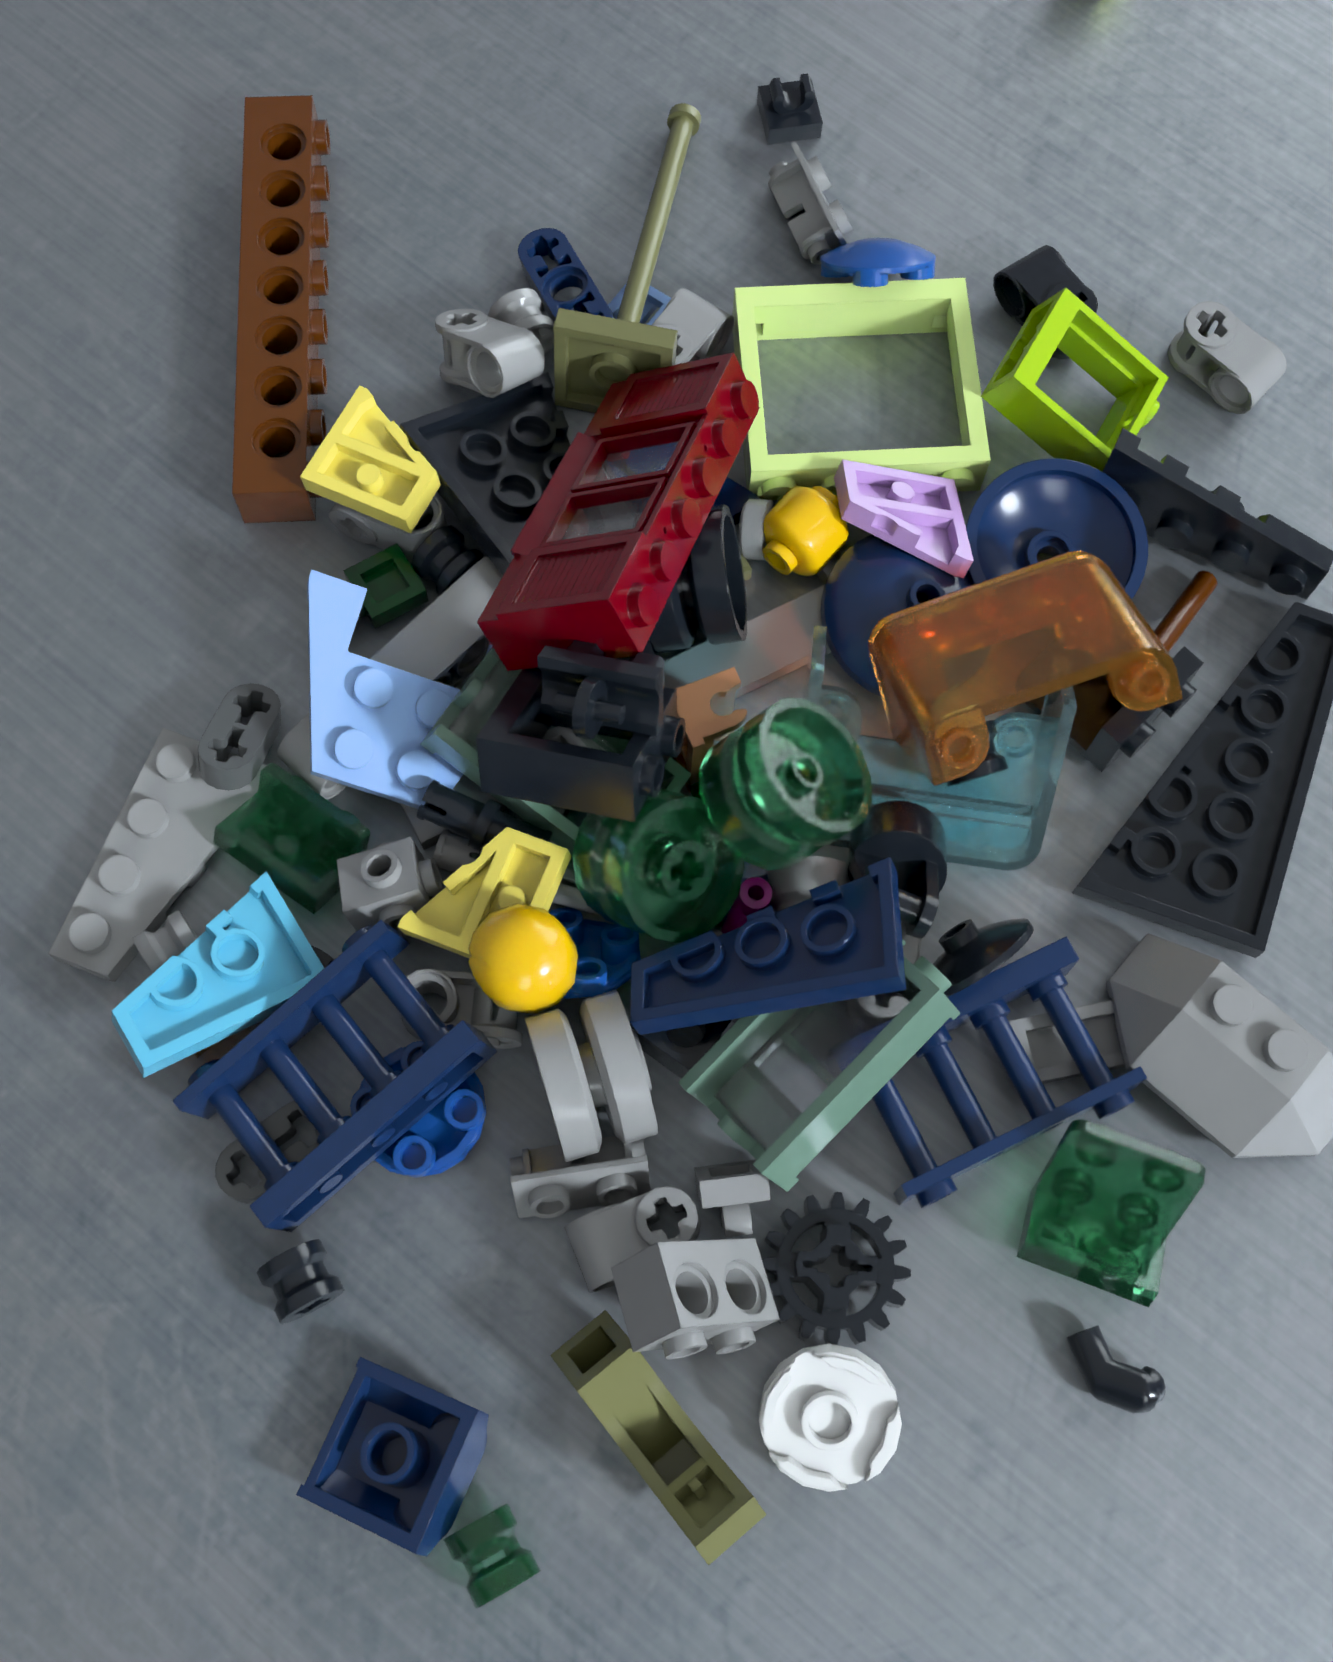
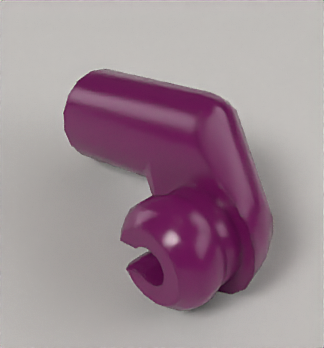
(752, 897)

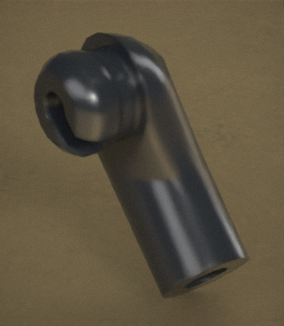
(1114, 1381)

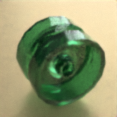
(785, 784)
(658, 874)

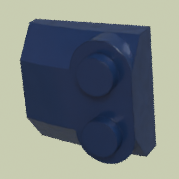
(398, 1458)

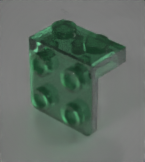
(1108, 1210)

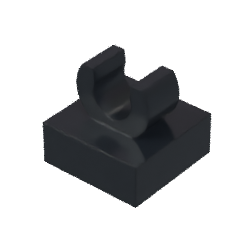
(789, 110)

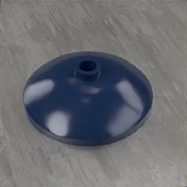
(1052, 511)
(866, 587)

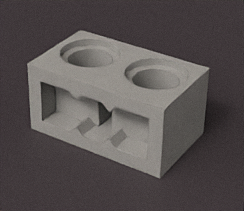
(694, 1296)

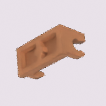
(708, 717)

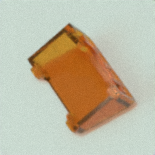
(1006, 645)

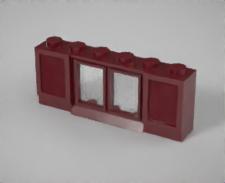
(622, 513)

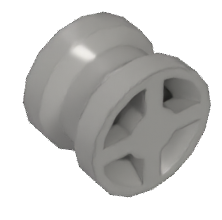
(525, 309)
(165, 942)

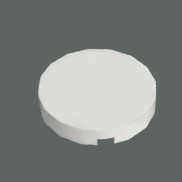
(829, 1417)

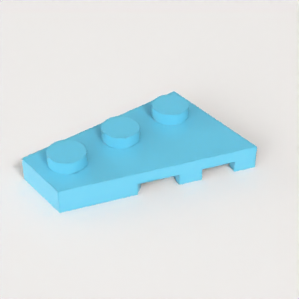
(220, 983)

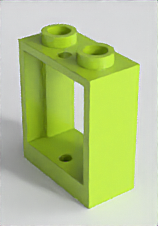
(1099, 351)

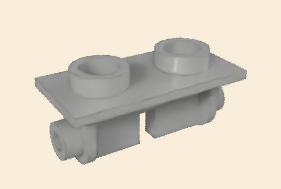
(801, 187)
(550, 1186)

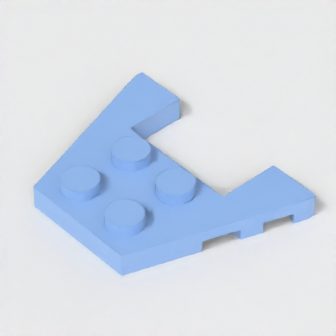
(364, 712)

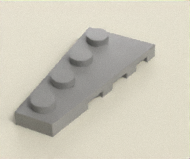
(147, 858)

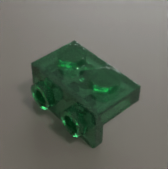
(292, 837)

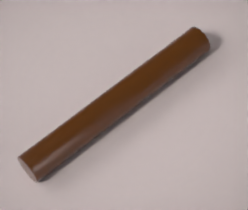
(1185, 608)

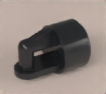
(918, 851)

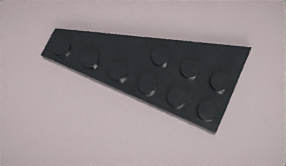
(495, 461)
(1225, 814)

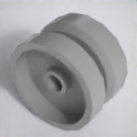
(593, 1074)

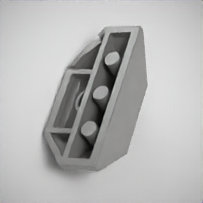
(1222, 1052)

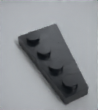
(1215, 522)

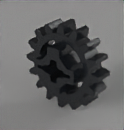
(835, 1238)

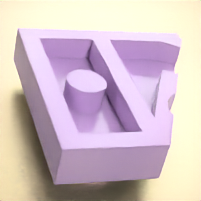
(907, 511)

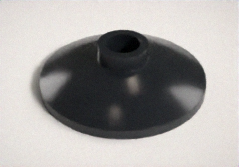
(977, 952)

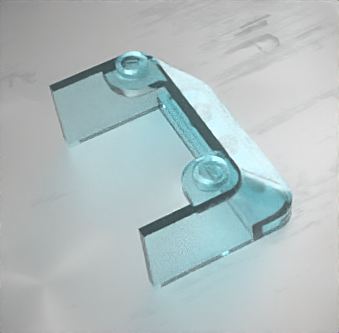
(986, 820)

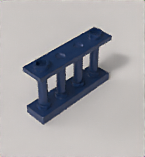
(985, 1005)
(396, 1096)

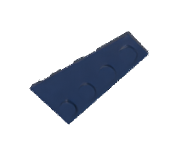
(806, 955)

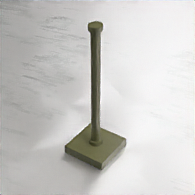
(605, 350)

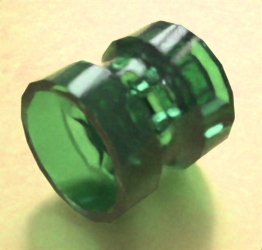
(483, 1540)

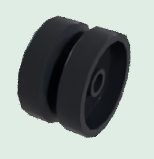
(707, 591)

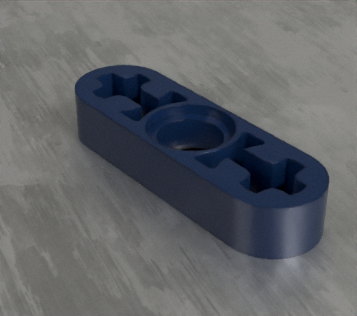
(568, 273)

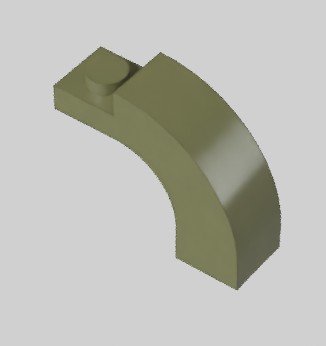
(658, 1437)

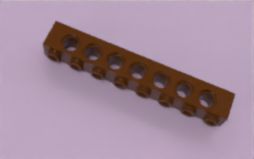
(276, 267)

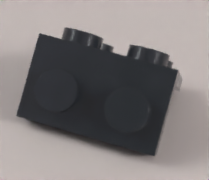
(1107, 727)

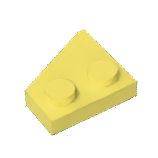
(372, 466)
(507, 872)

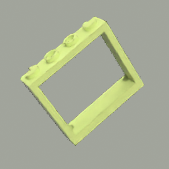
(862, 311)

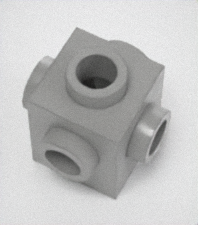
(387, 883)

